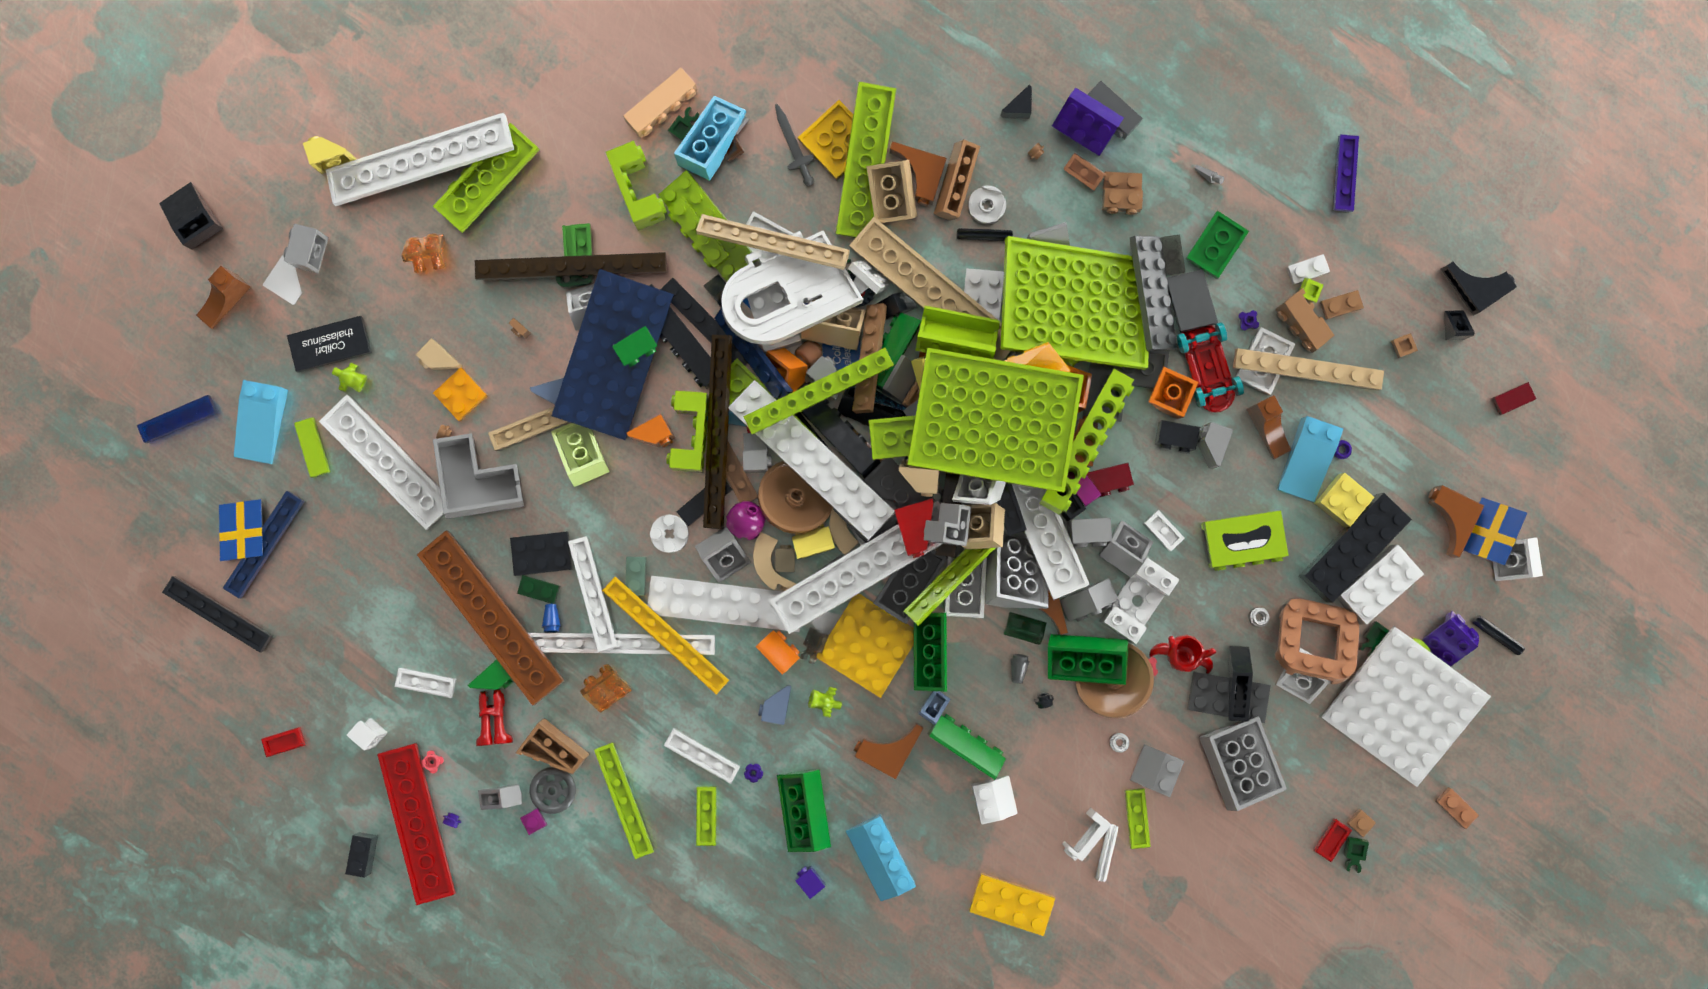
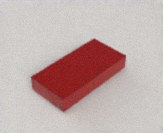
(283, 742)
(1332, 840)

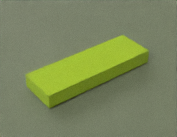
(312, 447)
(706, 816)
(1137, 818)

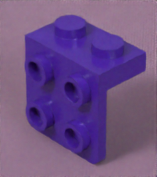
(1452, 639)

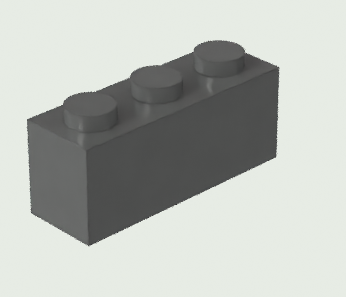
(1111, 100)

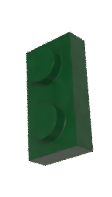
(538, 589)

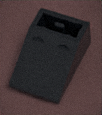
(190, 216)

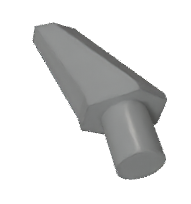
(1209, 175)

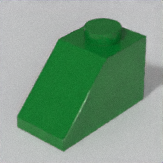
(492, 677)

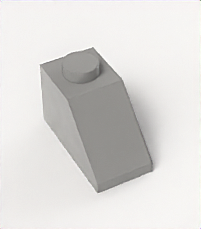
(500, 797)

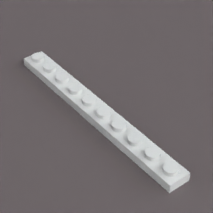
(626, 643)

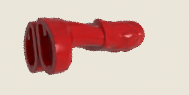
(495, 710)

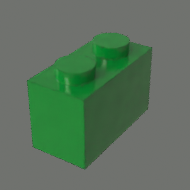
(634, 346)

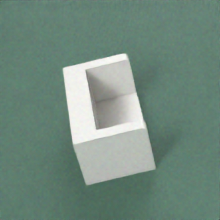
(367, 734)

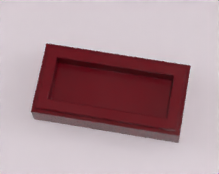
(1514, 398)

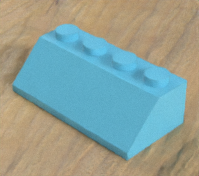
(881, 858)

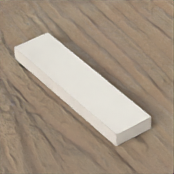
(702, 756)

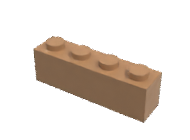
(956, 180)

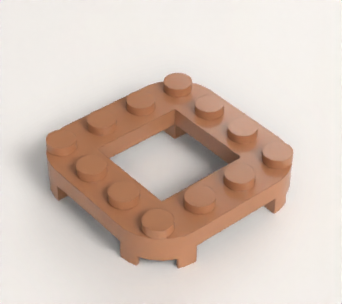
(1311, 665)

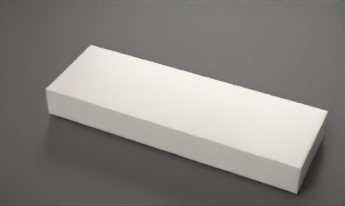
(425, 682)

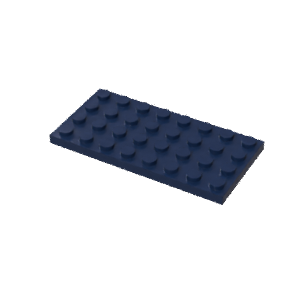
(596, 385)

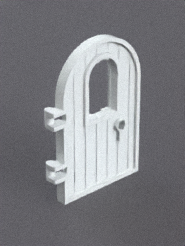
(800, 283)

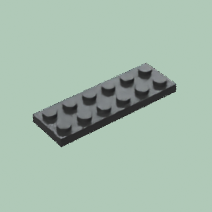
(1153, 293)

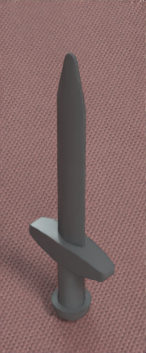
(800, 160)

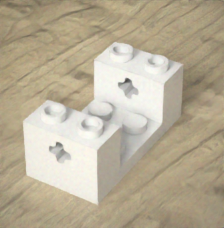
(1151, 584)

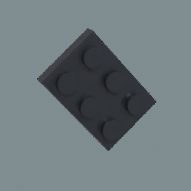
(541, 553)

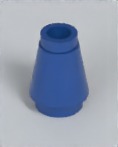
(551, 619)

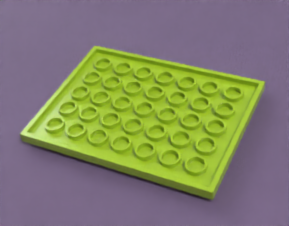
(1074, 300)
(995, 420)

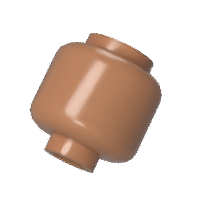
(809, 352)

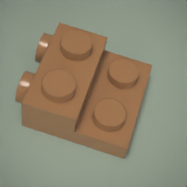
(1122, 192)

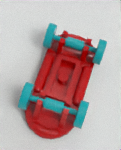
(1209, 367)

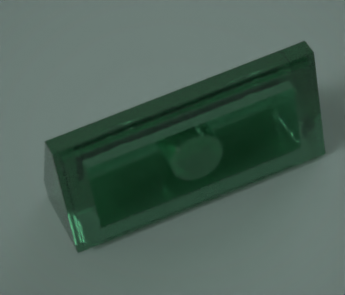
(1025, 628)

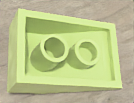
(579, 453)

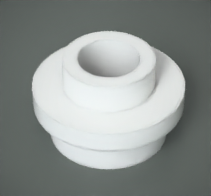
(1265, 617)
(1125, 744)

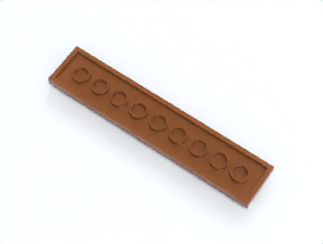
(490, 617)

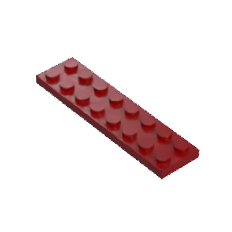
(416, 824)

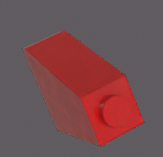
(912, 525)

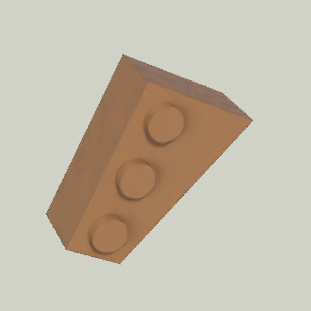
(1304, 321)
(553, 747)

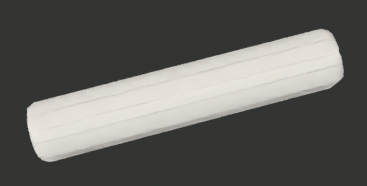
(1106, 853)

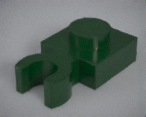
(682, 126)
(1374, 636)
(1355, 850)

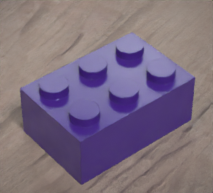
(1087, 121)

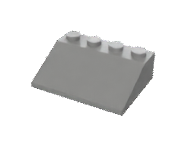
(1014, 575)
(1243, 764)

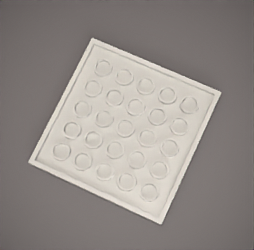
(1405, 706)

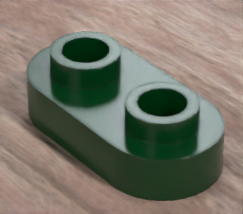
(575, 281)

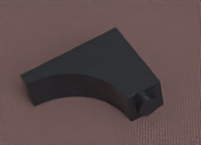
(1477, 291)
(1239, 683)

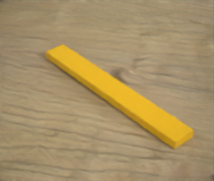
(665, 635)

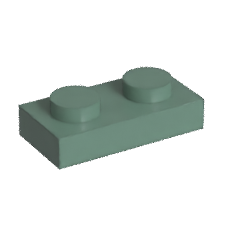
(636, 574)

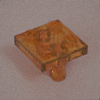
(426, 247)
(605, 689)

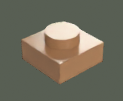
(519, 329)
(1404, 345)
(1361, 823)

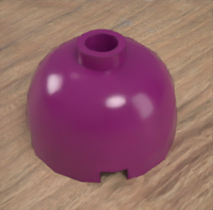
(745, 520)

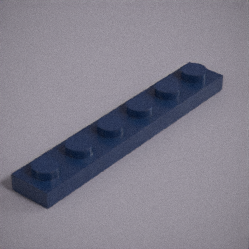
(758, 361)
(271, 534)

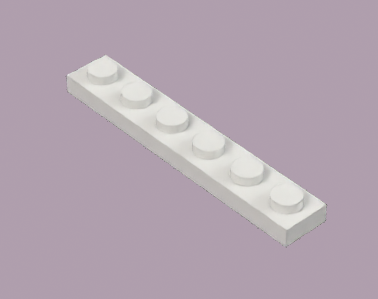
(593, 594)

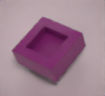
(533, 821)

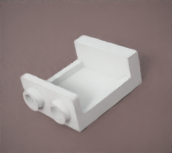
(1090, 837)

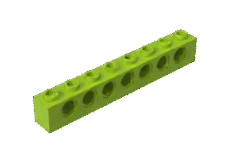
(1118, 382)
(818, 391)

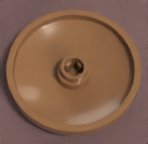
(790, 501)
(1118, 699)

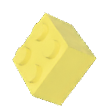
(1344, 500)

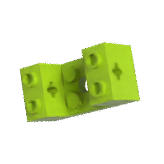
(625, 161)
(691, 404)

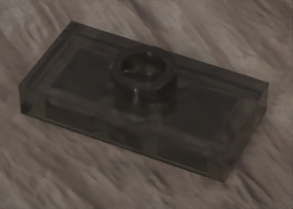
(1173, 254)

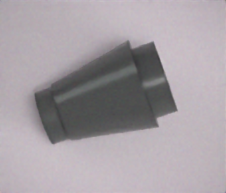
(1019, 666)

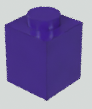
(809, 881)

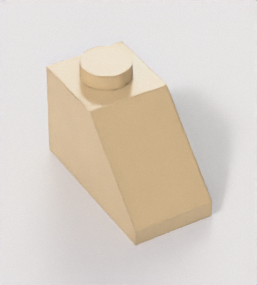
(436, 357)

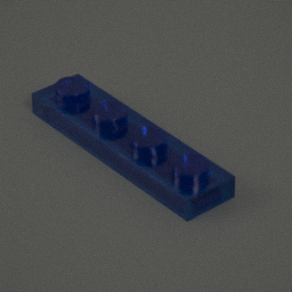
(177, 419)

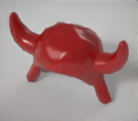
(1185, 653)

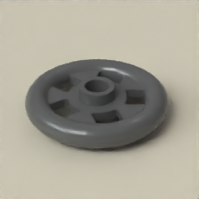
(555, 806)

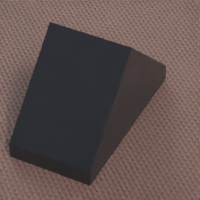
(1020, 106)
(715, 288)
(897, 304)
(1457, 325)

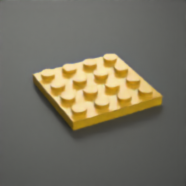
(868, 645)

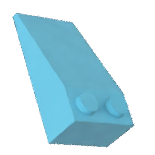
(709, 138)
(259, 421)
(1309, 458)

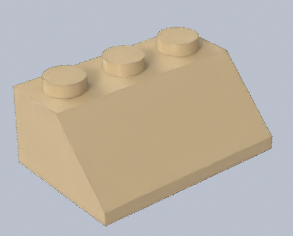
(892, 191)
(841, 330)
(921, 479)

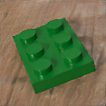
(1217, 244)

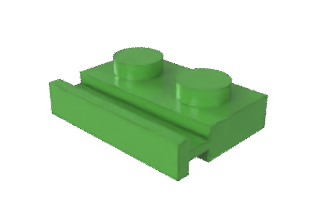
(577, 240)

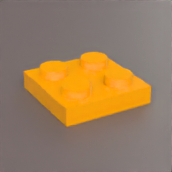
(460, 394)

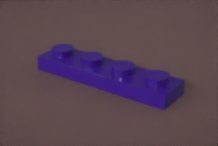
(1346, 173)

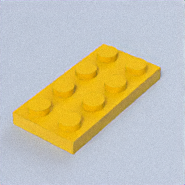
(1012, 904)

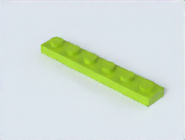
(945, 583)
(624, 800)

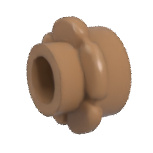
(1036, 151)
(444, 431)

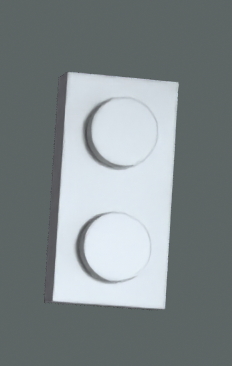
(1308, 269)
(1164, 530)

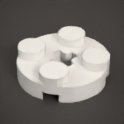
(980, 196)
(669, 544)

